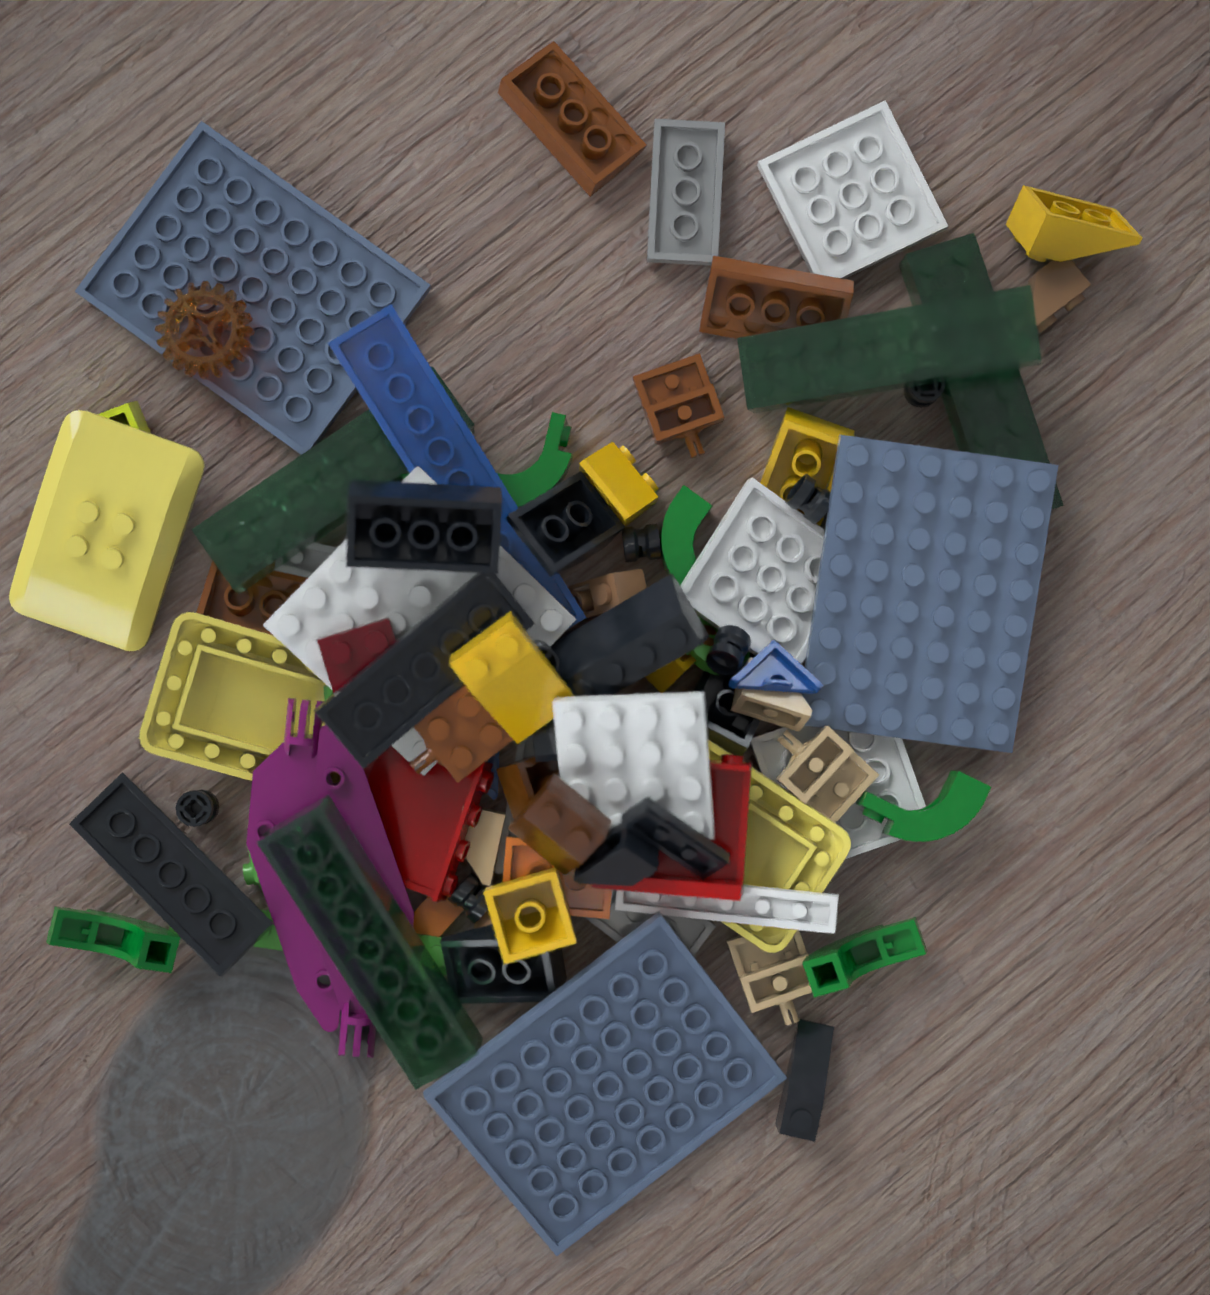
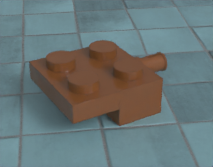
(679, 402)
(459, 735)

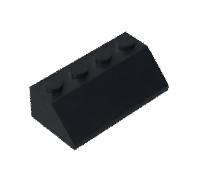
(423, 526)
(630, 640)

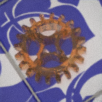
(193, 337)

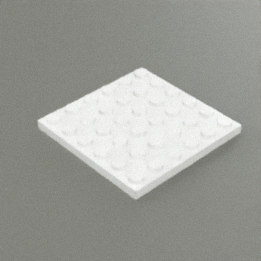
(349, 597)

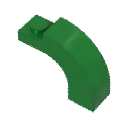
(547, 470)
(678, 532)
(948, 813)
(116, 935)
(848, 958)

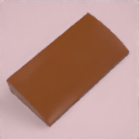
(571, 118)
(763, 298)
(251, 606)

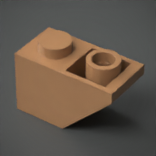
(1056, 287)
(607, 591)

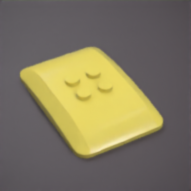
(106, 530)
(225, 696)
(785, 849)

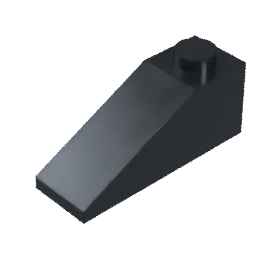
(806, 1081)

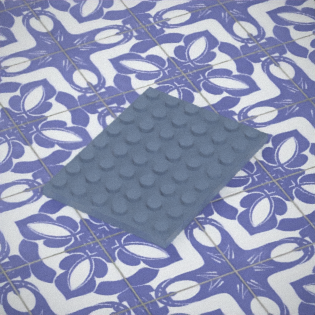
(284, 255)
(927, 592)
(605, 1084)

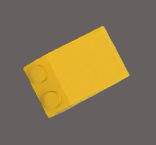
(1066, 227)
(801, 448)
(510, 677)

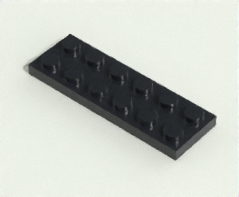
(415, 670)
(171, 874)

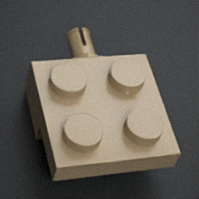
(825, 772)
(771, 977)

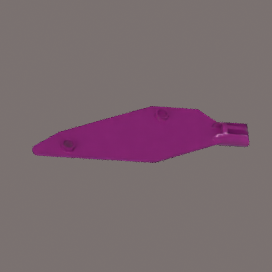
(279, 790)
(359, 810)

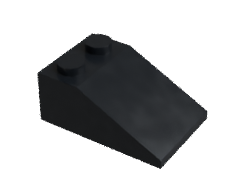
(566, 524)
(725, 727)
(480, 976)

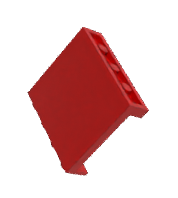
(731, 807)
(427, 819)

